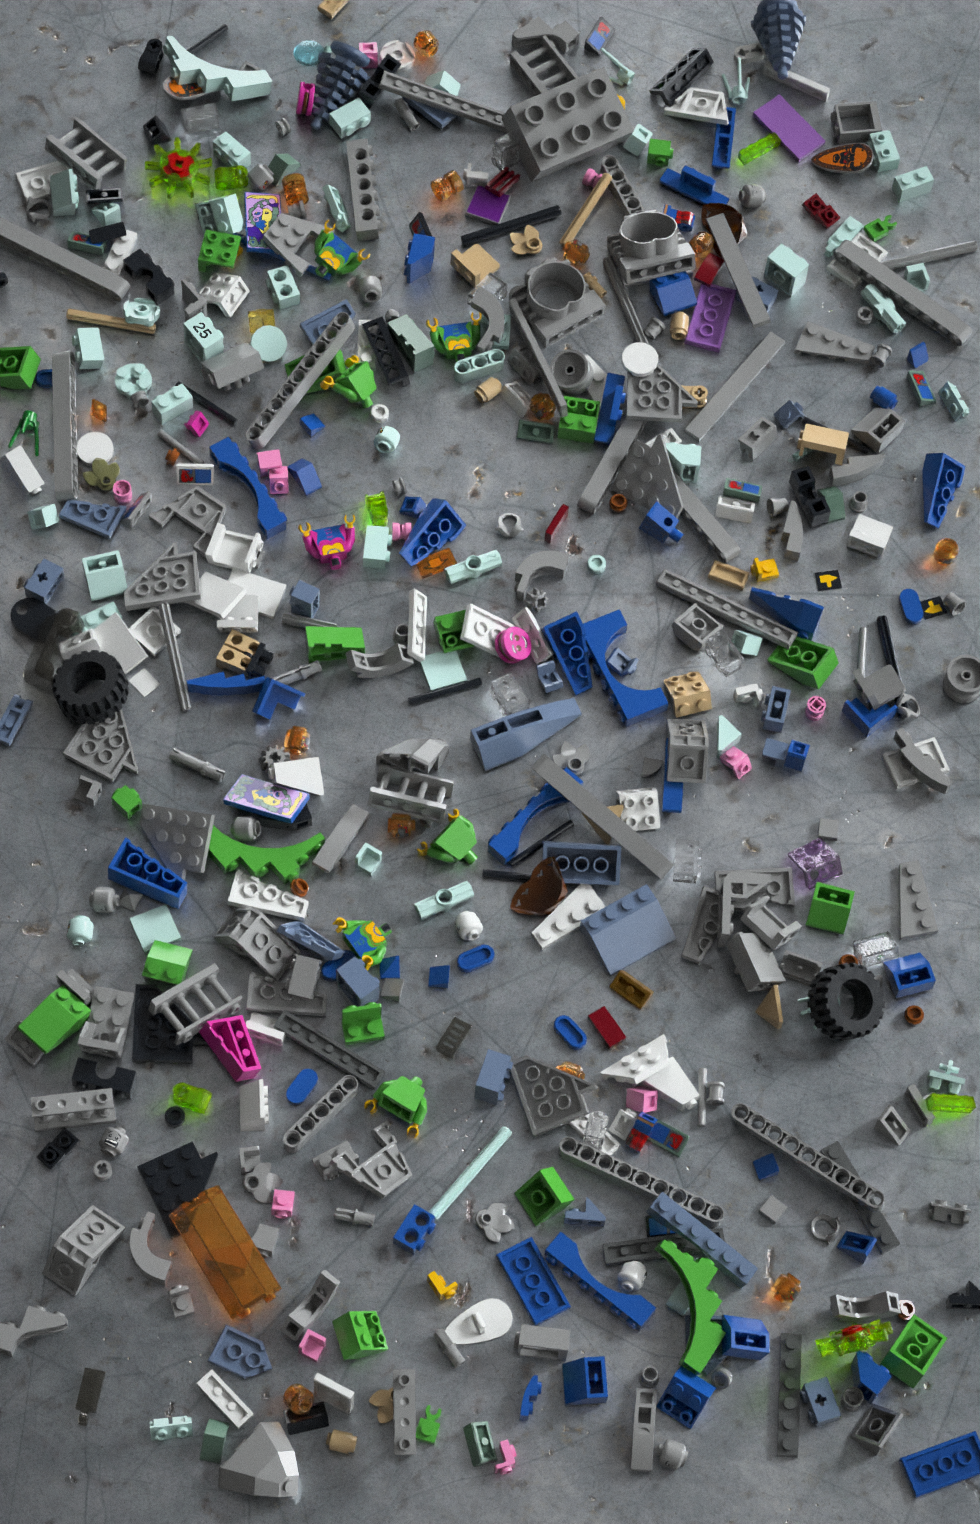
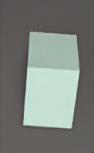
(443, 82)
(107, 213)
(726, 735)

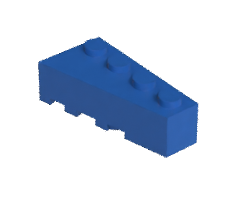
(146, 875)

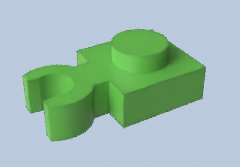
(878, 229)
(428, 1428)

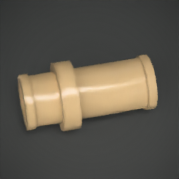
(593, 284)

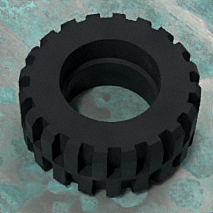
(83, 669)
(866, 996)

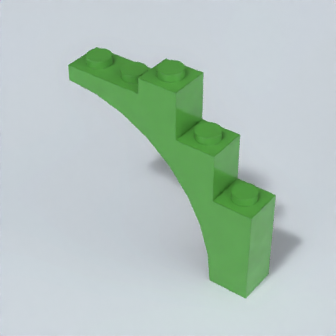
(257, 861)
(703, 1303)

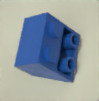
(419, 257)
(909, 975)
(744, 1338)
(869, 1376)
(585, 1381)
(685, 1397)

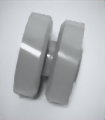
(572, 371)
(963, 679)

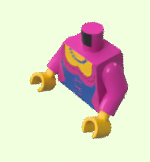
(330, 543)

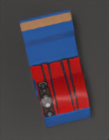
(684, 219)
(641, 1131)

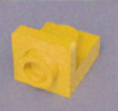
(764, 569)
(438, 1285)

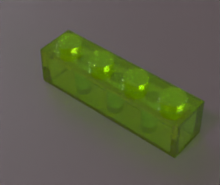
(759, 148)
(950, 1103)

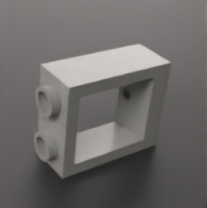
(853, 110)
(542, 1342)

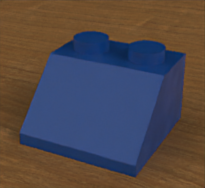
(673, 292)

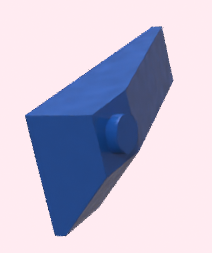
(940, 480)
(432, 530)
(799, 616)
(570, 650)

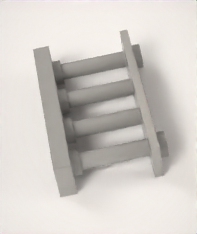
(529, 74)
(80, 167)
(405, 804)
(193, 986)
(73, 1110)
(404, 1412)

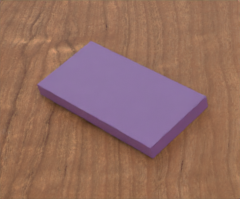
(790, 126)
(710, 317)

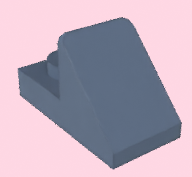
(591, 1216)

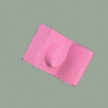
(370, 50)
(282, 1203)

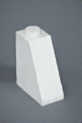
(22, 471)
(298, 775)
(673, 1086)

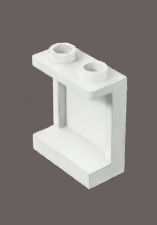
(233, 549)

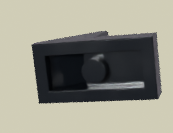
(970, 1301)

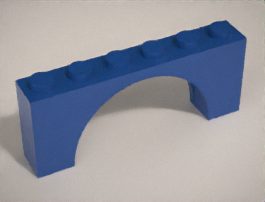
(630, 703)

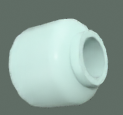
(386, 439)
(80, 930)

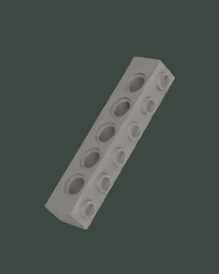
(364, 228)

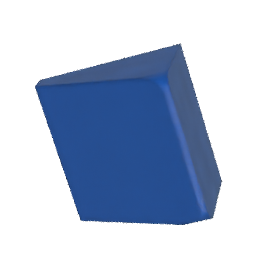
(918, 355)
(311, 424)
(412, 506)
(439, 976)
(766, 1167)

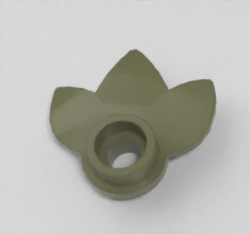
(100, 472)

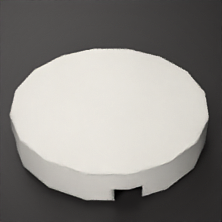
(401, 52)
(640, 359)
(94, 446)

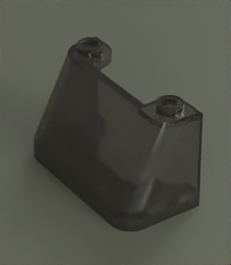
(38, 668)

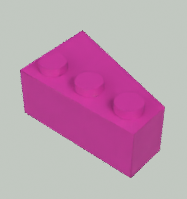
(232, 1046)

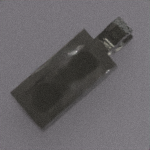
(89, 1394)

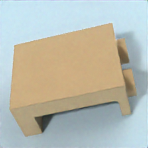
(823, 440)

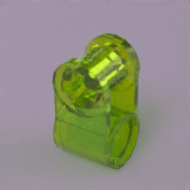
(229, 177)
(377, 506)
(194, 1098)

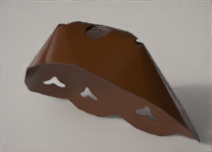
(733, 218)
(543, 891)

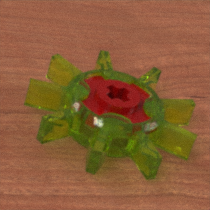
(178, 168)
(854, 1338)

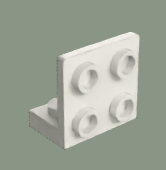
(225, 291)
(869, 536)
(242, 617)
(640, 808)

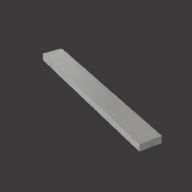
(442, 100)
(738, 270)
(538, 357)
(734, 386)
(726, 609)

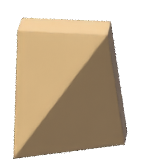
(771, 1008)

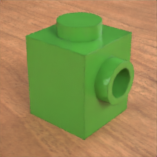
(659, 152)
(126, 801)

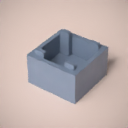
(357, 982)
(492, 1077)

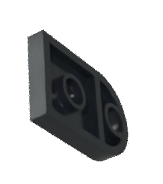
(32, 621)

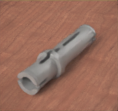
(301, 672)
(204, 768)

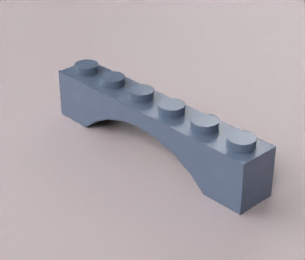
(726, 1258)

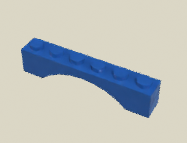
(228, 459)
(506, 843)
(632, 1308)

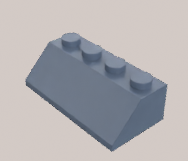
(585, 861)

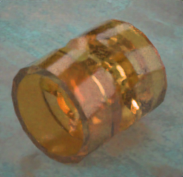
(449, 184)
(295, 189)

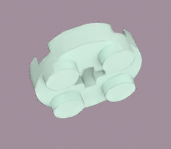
(141, 311)
(131, 371)

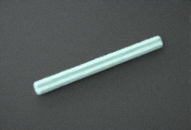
(470, 1172)

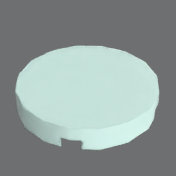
(269, 343)

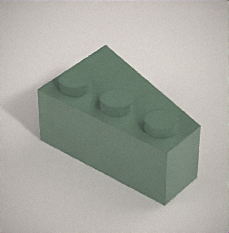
(411, 343)

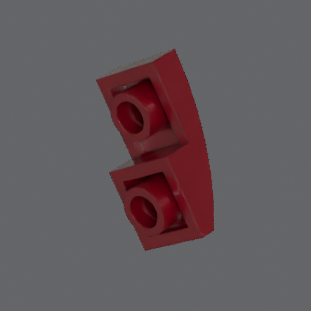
(820, 211)
(709, 269)

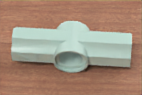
(883, 308)
(463, 571)
(433, 904)

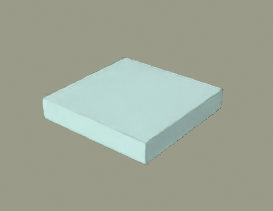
(442, 670)
(155, 925)

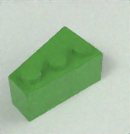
(332, 642)

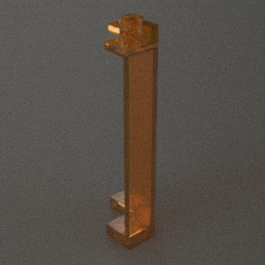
(225, 1252)

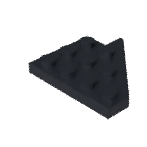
(155, 1034)
(176, 1179)

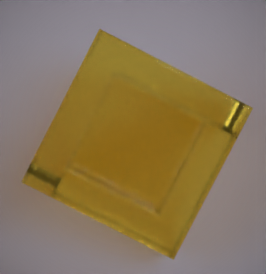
(260, 318)

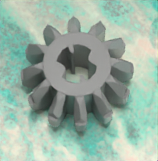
(273, 754)

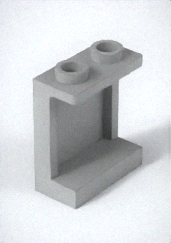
(767, 924)

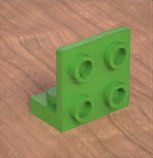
(218, 249)
(362, 1023)

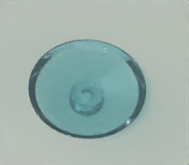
(308, 52)

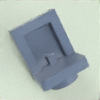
(789, 413)
(621, 663)
(548, 677)

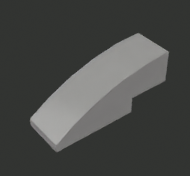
(855, 469)
(793, 533)

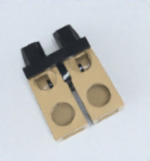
(243, 655)

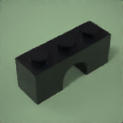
(370, 91)
(141, 265)
(814, 507)
(86, 1078)

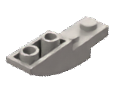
(924, 769)
(644, 1430)

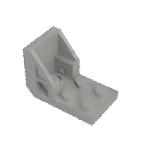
(687, 750)
(742, 889)
(254, 935)
(107, 1022)
(80, 1249)

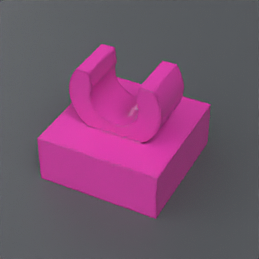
(197, 423)

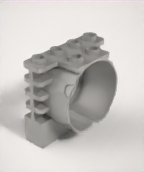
(650, 247)
(552, 324)

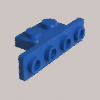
(694, 185)
(610, 407)

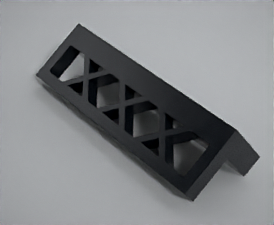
(682, 75)
(389, 349)

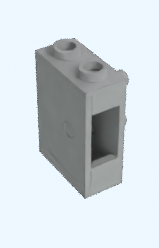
(232, 366)
(754, 962)

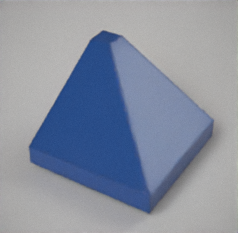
(390, 967)

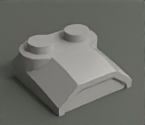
(695, 627)

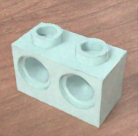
(279, 288)

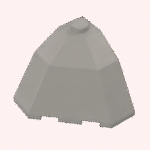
(415, 753)
(262, 1464)

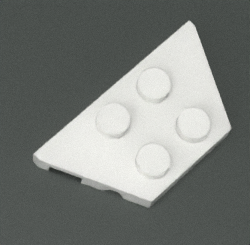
(700, 105)
(641, 1063)

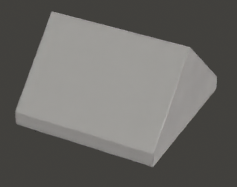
(876, 1427)

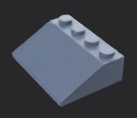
(627, 930)

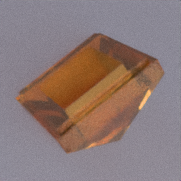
(99, 410)

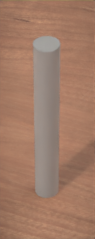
(183, 450)
(862, 649)
(702, 1097)

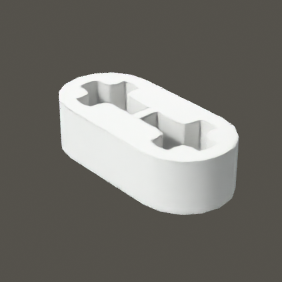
(750, 53)

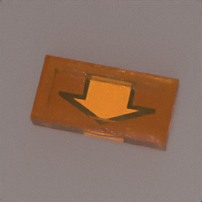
(436, 563)

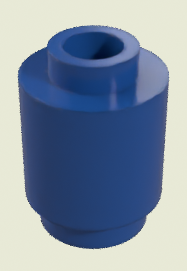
(884, 398)

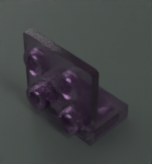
(817, 862)

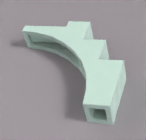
(212, 78)

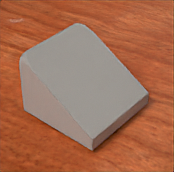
(392, 989)

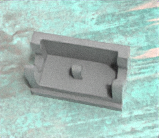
(758, 438)
(799, 968)

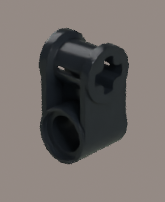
(151, 56)

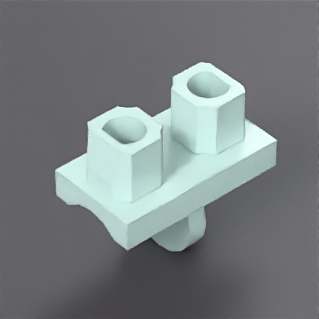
(954, 1082)

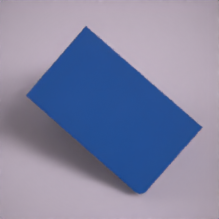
(275, 692)
(868, 720)

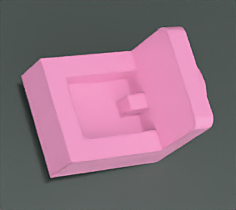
(278, 480)
(737, 761)
(508, 1453)

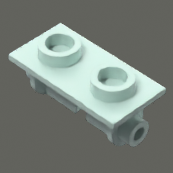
(951, 399)
(161, 1429)

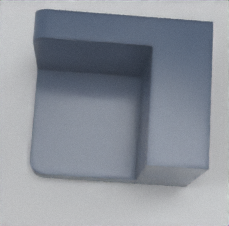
(775, 750)

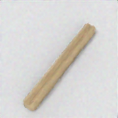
(586, 209)
(107, 320)

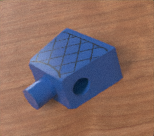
(661, 524)

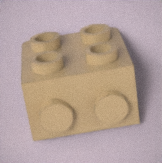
(474, 264)
(688, 694)

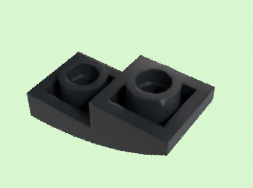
(58, 1149)

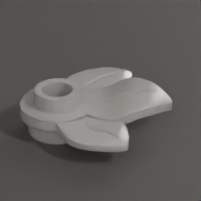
(572, 756)
(265, 1182)
(497, 1223)

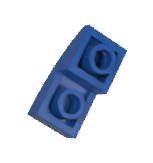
(533, 1388)

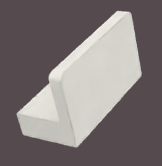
(263, 1028)

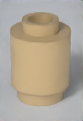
(679, 325)
(488, 390)
(341, 1441)

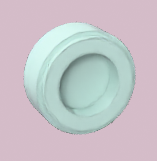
(596, 564)

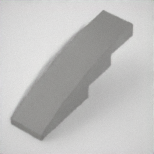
(340, 838)

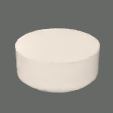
(379, 413)

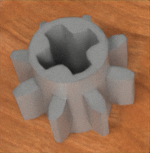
(536, 599)

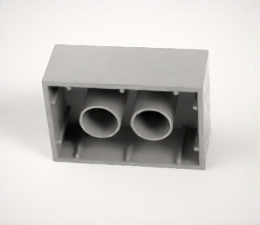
(568, 124)

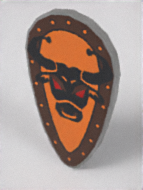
(182, 92)
(845, 158)

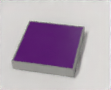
(487, 206)

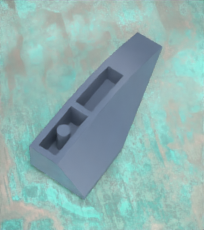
(521, 732)

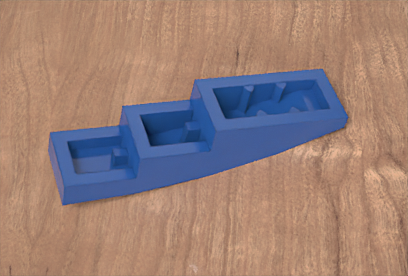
(723, 141)
(219, 685)
(671, 790)

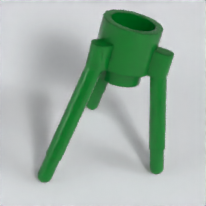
(28, 422)

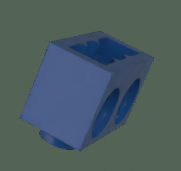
(410, 1228)

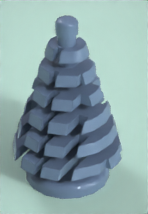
(779, 30)
(337, 79)

